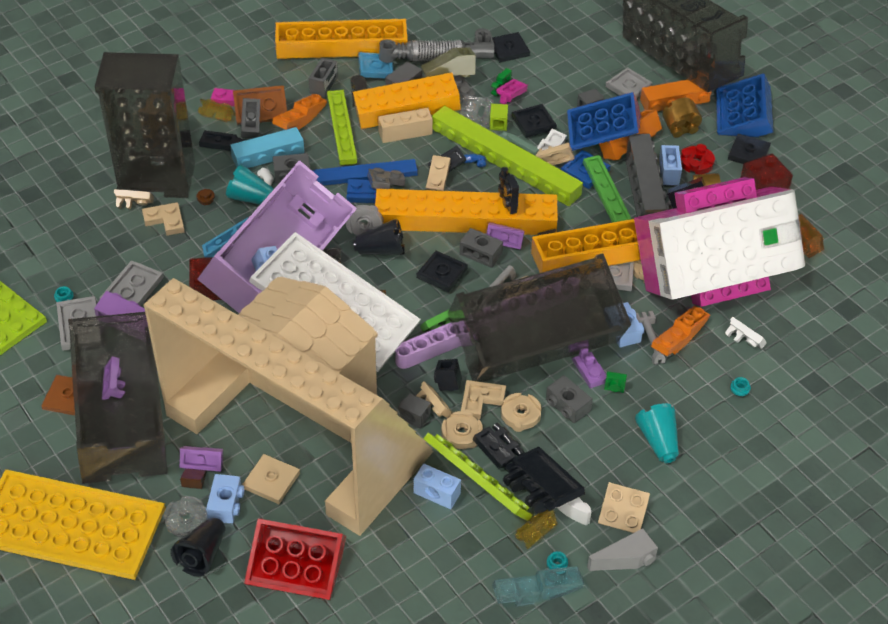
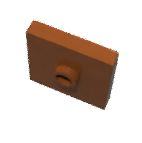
(60, 396)

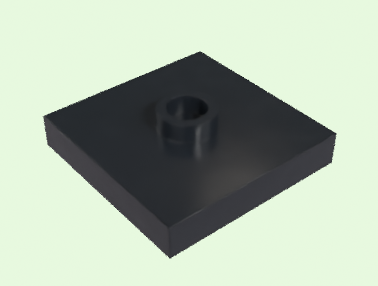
(510, 47)
(534, 120)
(748, 149)
(442, 271)

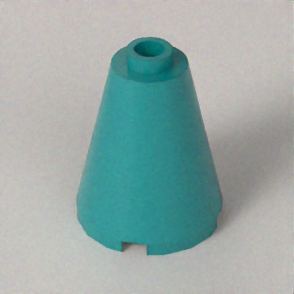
(247, 187)
(660, 430)

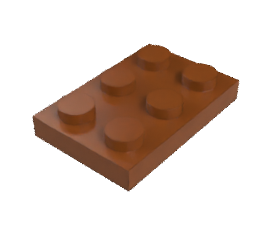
(271, 102)

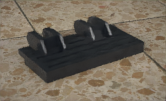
(544, 480)

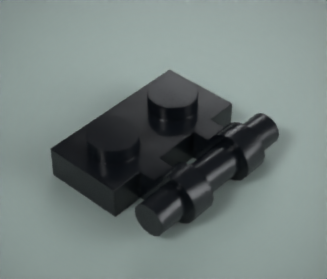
(508, 190)
(495, 448)

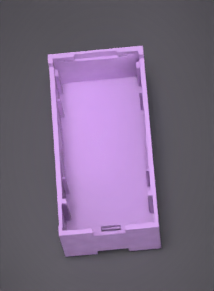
(272, 226)

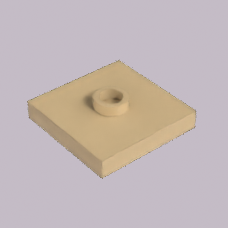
(271, 479)

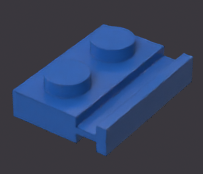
(360, 191)

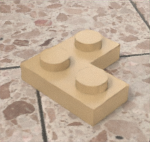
(167, 214)
(478, 393)

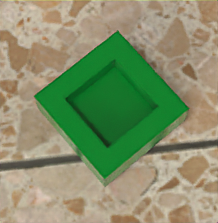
(615, 382)

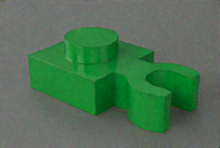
(501, 79)

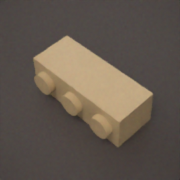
(405, 125)

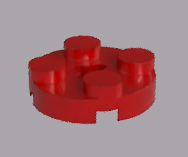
(691, 153)

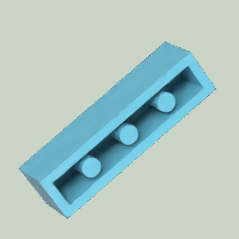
(263, 148)

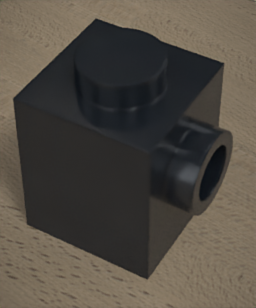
(448, 375)

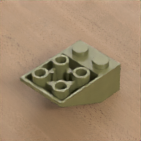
(456, 61)

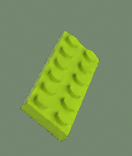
(476, 473)

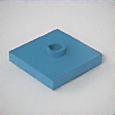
(372, 66)

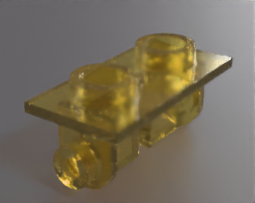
(223, 111)
(541, 524)

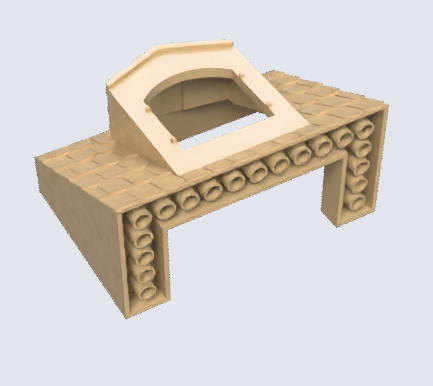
(306, 353)

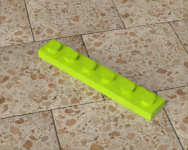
(342, 127)

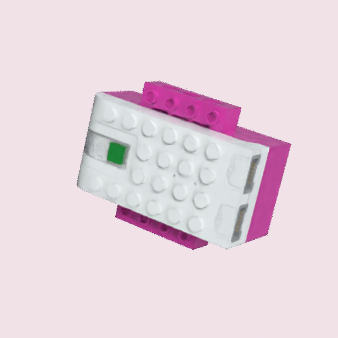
(720, 242)

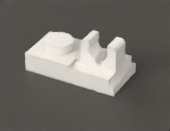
(742, 330)

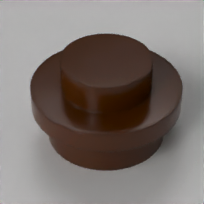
(205, 196)

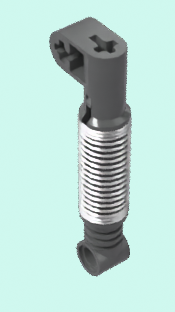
(428, 50)

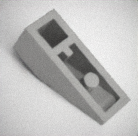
(626, 553)

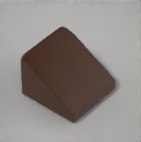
(193, 478)

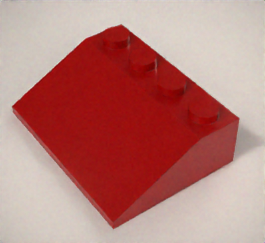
(295, 559)

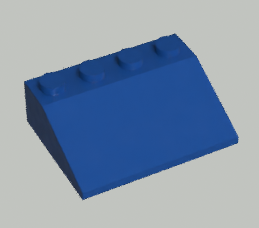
(745, 107)
(603, 121)

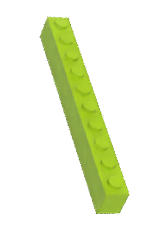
(506, 154)

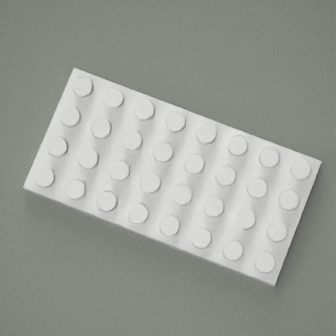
(305, 262)

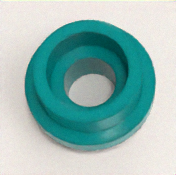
(63, 294)
(740, 386)
(557, 556)

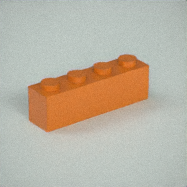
(661, 96)
(616, 148)

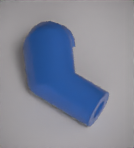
(480, 159)

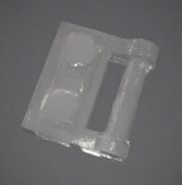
(471, 107)

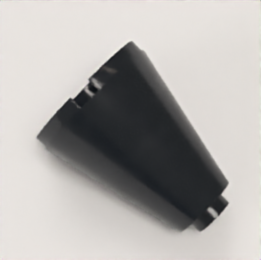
(381, 240)
(199, 547)

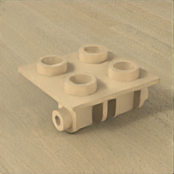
(623, 508)

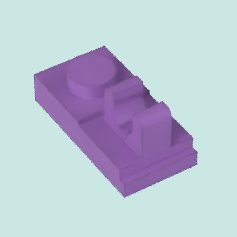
(510, 236)
(589, 368)
(110, 382)
(201, 458)

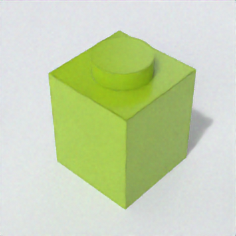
(498, 117)

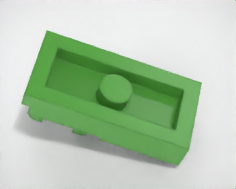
(434, 322)

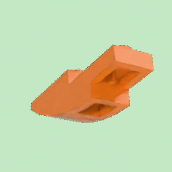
(302, 112)
(681, 332)

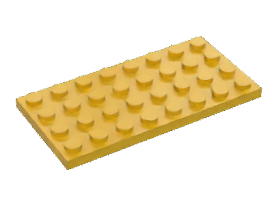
(76, 524)

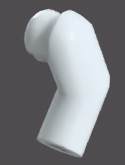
(265, 175)

